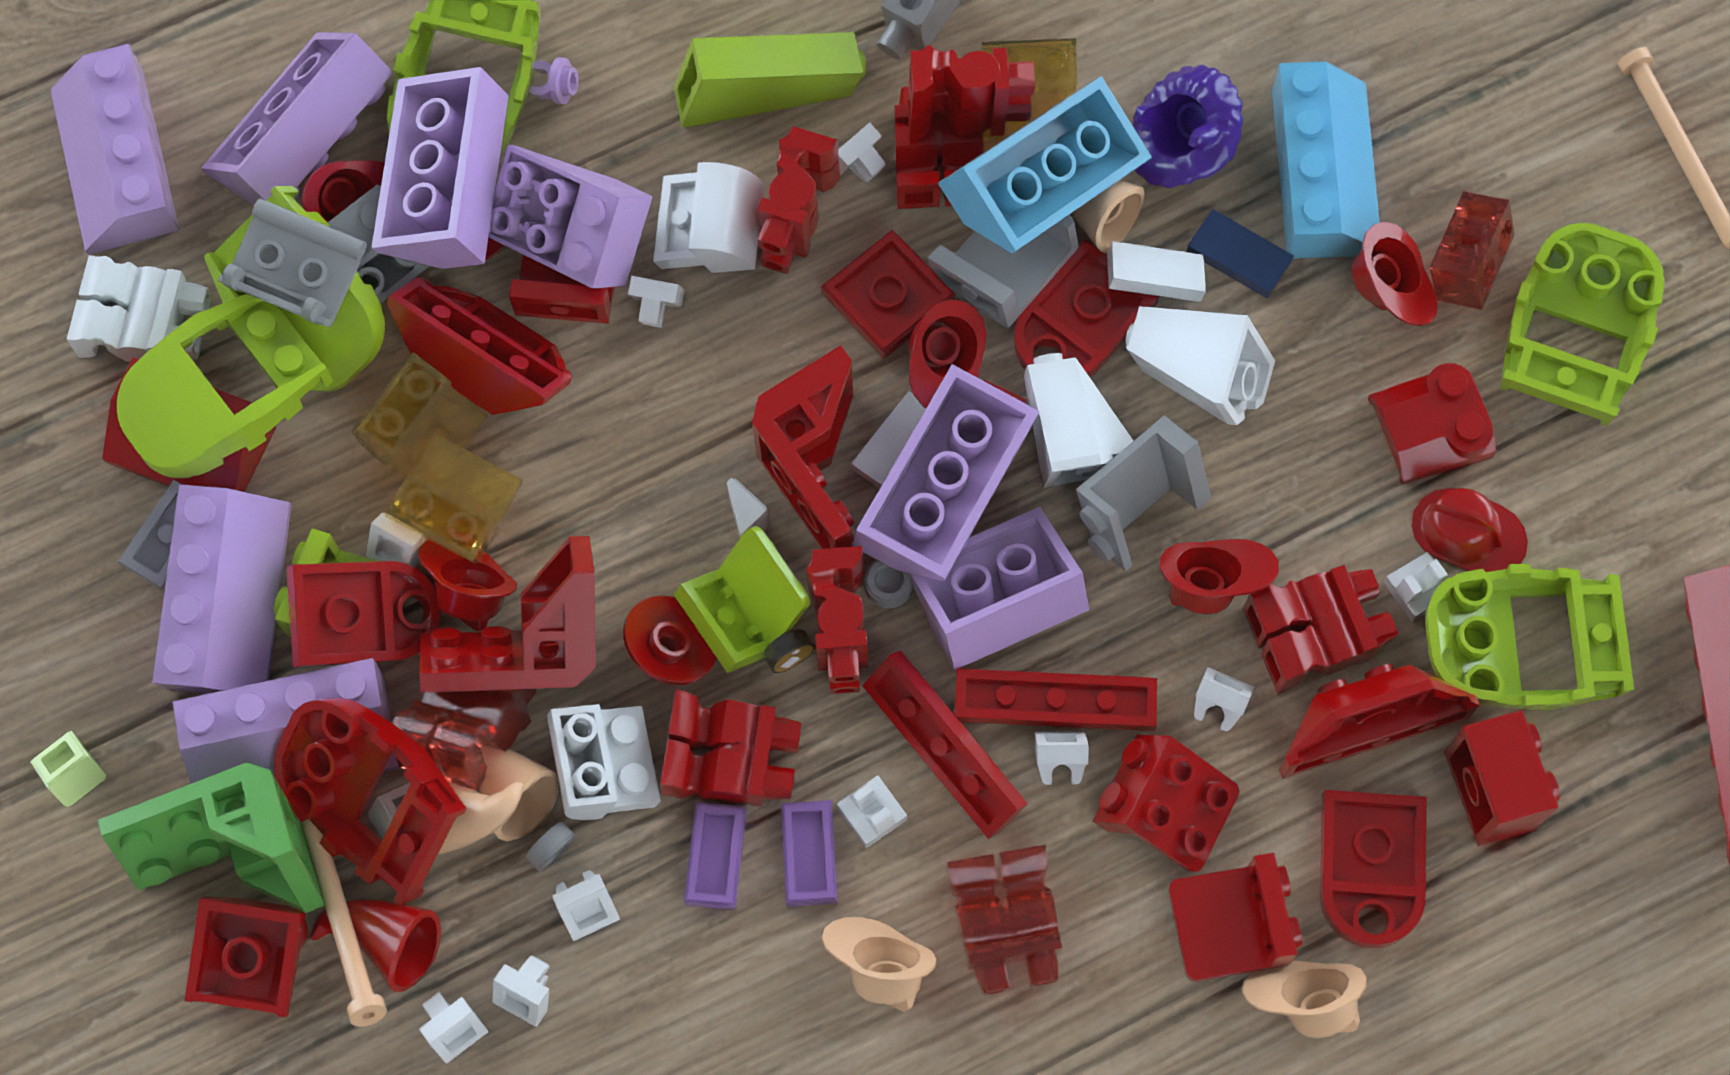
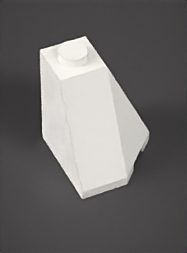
(1204, 357)
(1074, 424)

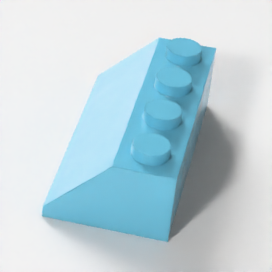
(1324, 159)
(1046, 168)

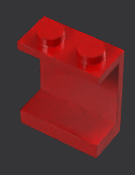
(552, 295)

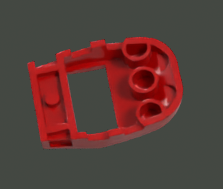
(328, 773)

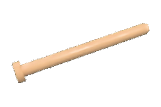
(1637, 65)
(366, 1006)

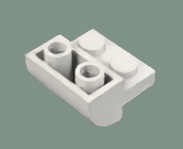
(709, 219)
(602, 760)

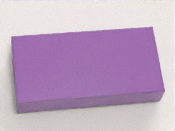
(809, 853)
(715, 856)

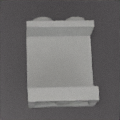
(1002, 281)
(1135, 480)

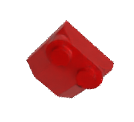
(1435, 422)
(245, 954)

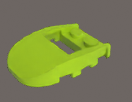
(493, 21)
(1597, 283)
(358, 325)
(180, 418)
(1475, 638)

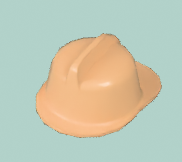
(880, 960)
(1312, 995)

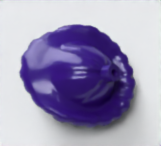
(1188, 126)

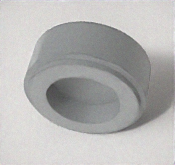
(887, 586)
(550, 846)

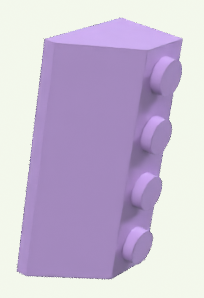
(300, 117)
(113, 151)
(441, 169)
(944, 476)
(221, 590)
(249, 720)

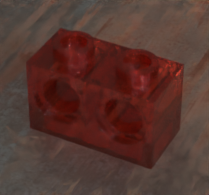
(1472, 250)

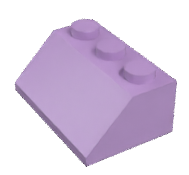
(1003, 589)

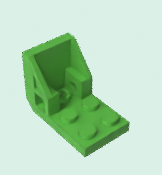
(219, 816)

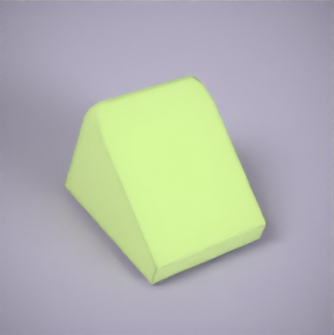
(68, 769)

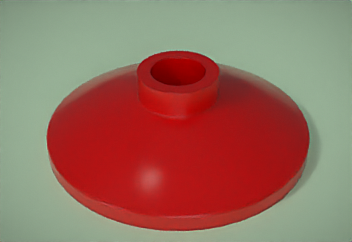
(664, 622)

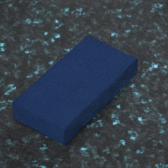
(1240, 253)

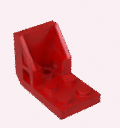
(808, 418)
(549, 651)

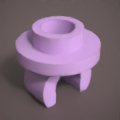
(561, 81)

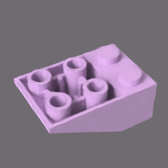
(568, 217)

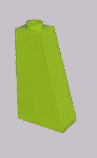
(765, 74)

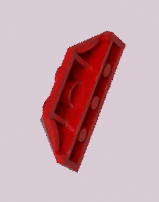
(478, 347)
(1372, 714)

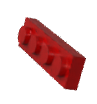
(1056, 699)
(944, 744)

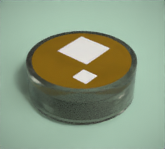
(788, 650)

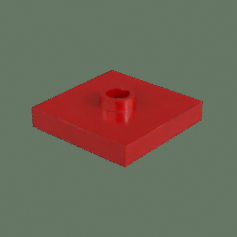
(886, 293)

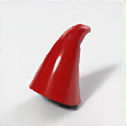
(394, 938)

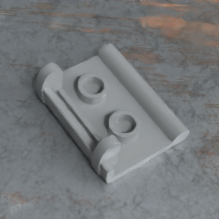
(295, 263)

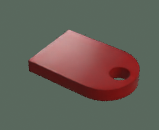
(1079, 313)
(356, 612)
(1372, 860)

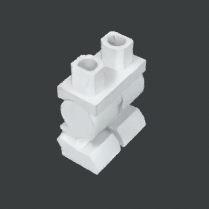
(147, 310)

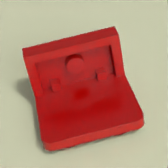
(1168, 800)
(1235, 920)

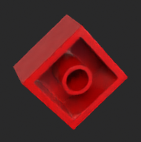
(1502, 777)

